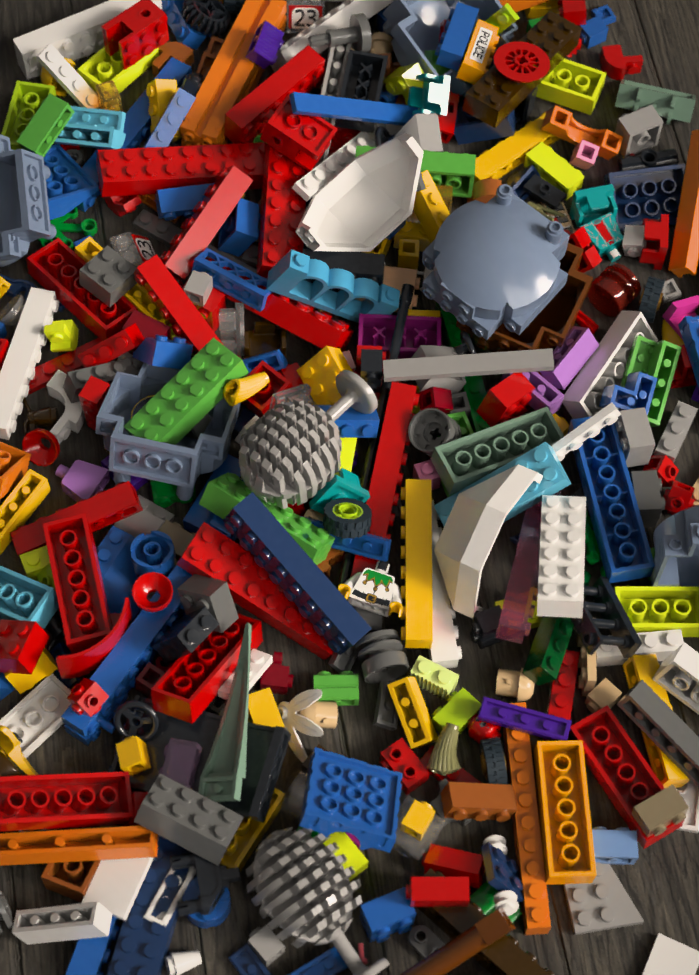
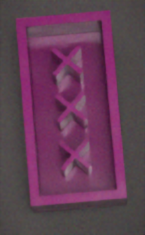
(418, 331)

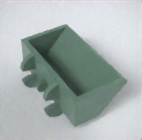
(666, 102)

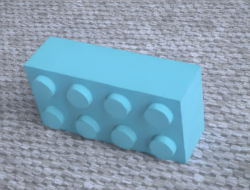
(26, 598)

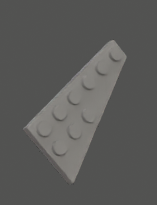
(600, 903)

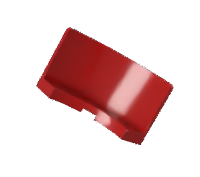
(83, 662)

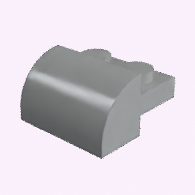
(145, 521)

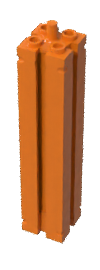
(230, 75)

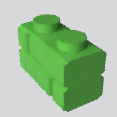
(341, 687)

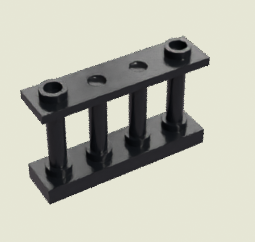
(613, 619)

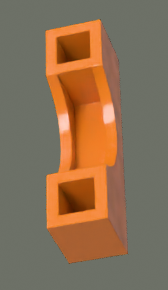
(563, 125)

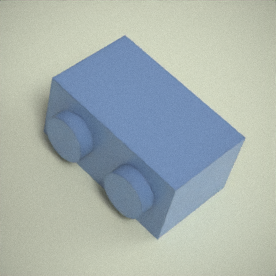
(615, 845)

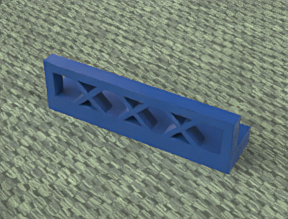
(230, 281)

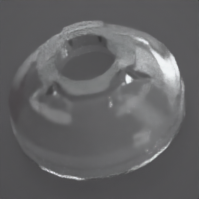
(12, 311)

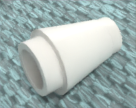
(182, 961)

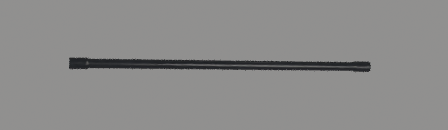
(404, 303)

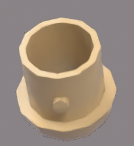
(381, 43)
(514, 684)
(322, 713)

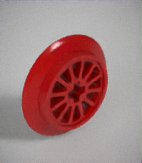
(533, 59)

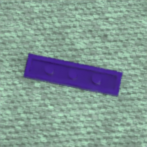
(524, 720)

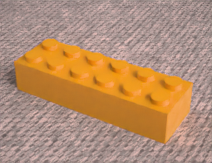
(564, 812)

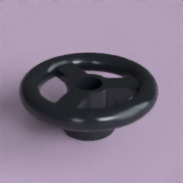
(140, 711)

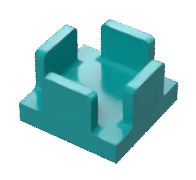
(432, 97)
(592, 203)
(342, 486)

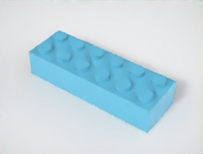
(539, 459)

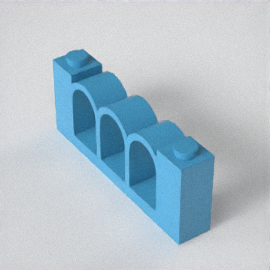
(288, 280)

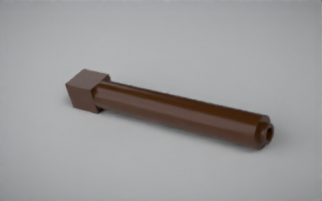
(465, 945)

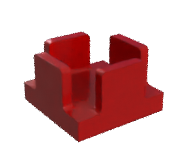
(658, 232)

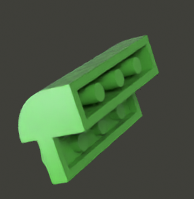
(656, 360)

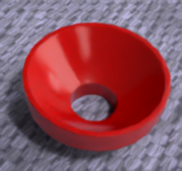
(40, 454)
(150, 583)

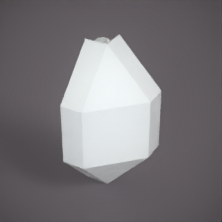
(364, 199)
(473, 530)

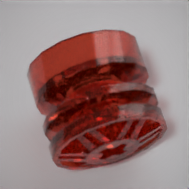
(613, 289)

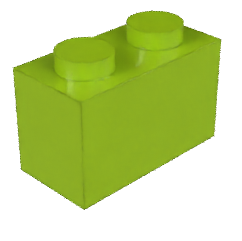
(457, 711)

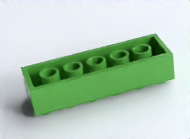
(445, 169)
(187, 395)
(229, 490)

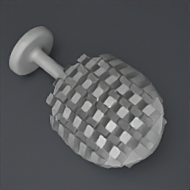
(299, 445)
(307, 892)

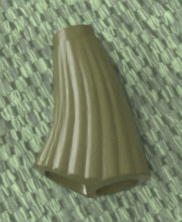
(444, 754)

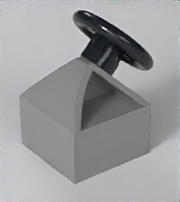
(421, 127)
(454, 384)

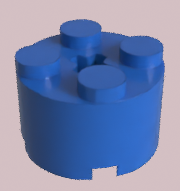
(153, 554)
(219, 913)

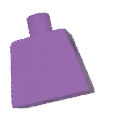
(82, 479)

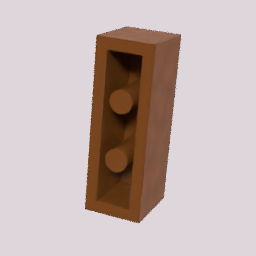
(478, 801)

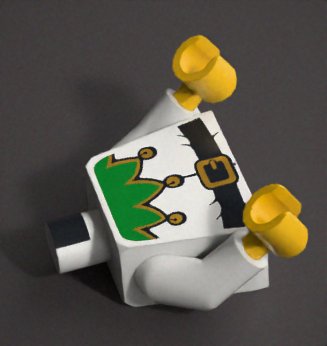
(374, 591)

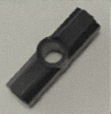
(649, 159)

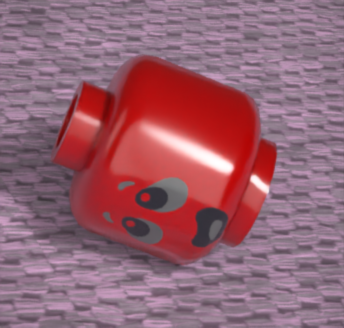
(482, 730)

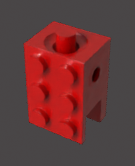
(136, 32)
(297, 136)

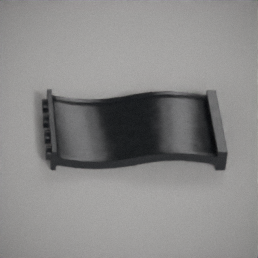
(263, 757)

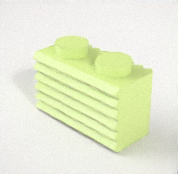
(434, 677)

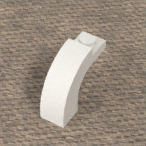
(73, 415)

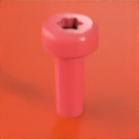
(361, 953)

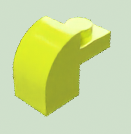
(62, 335)

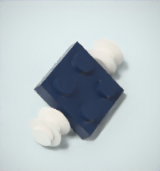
(502, 874)

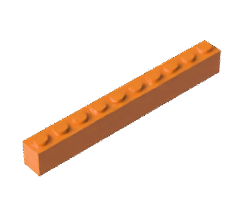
(527, 831)

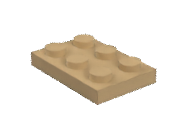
(588, 675)

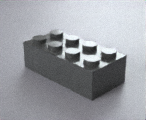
(188, 819)

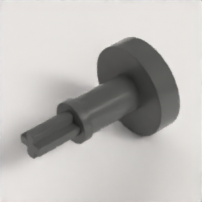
(357, 33)

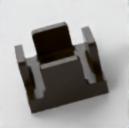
(264, 339)

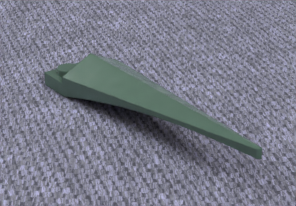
(227, 759)

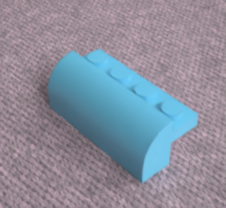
(94, 129)

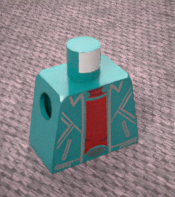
(605, 236)

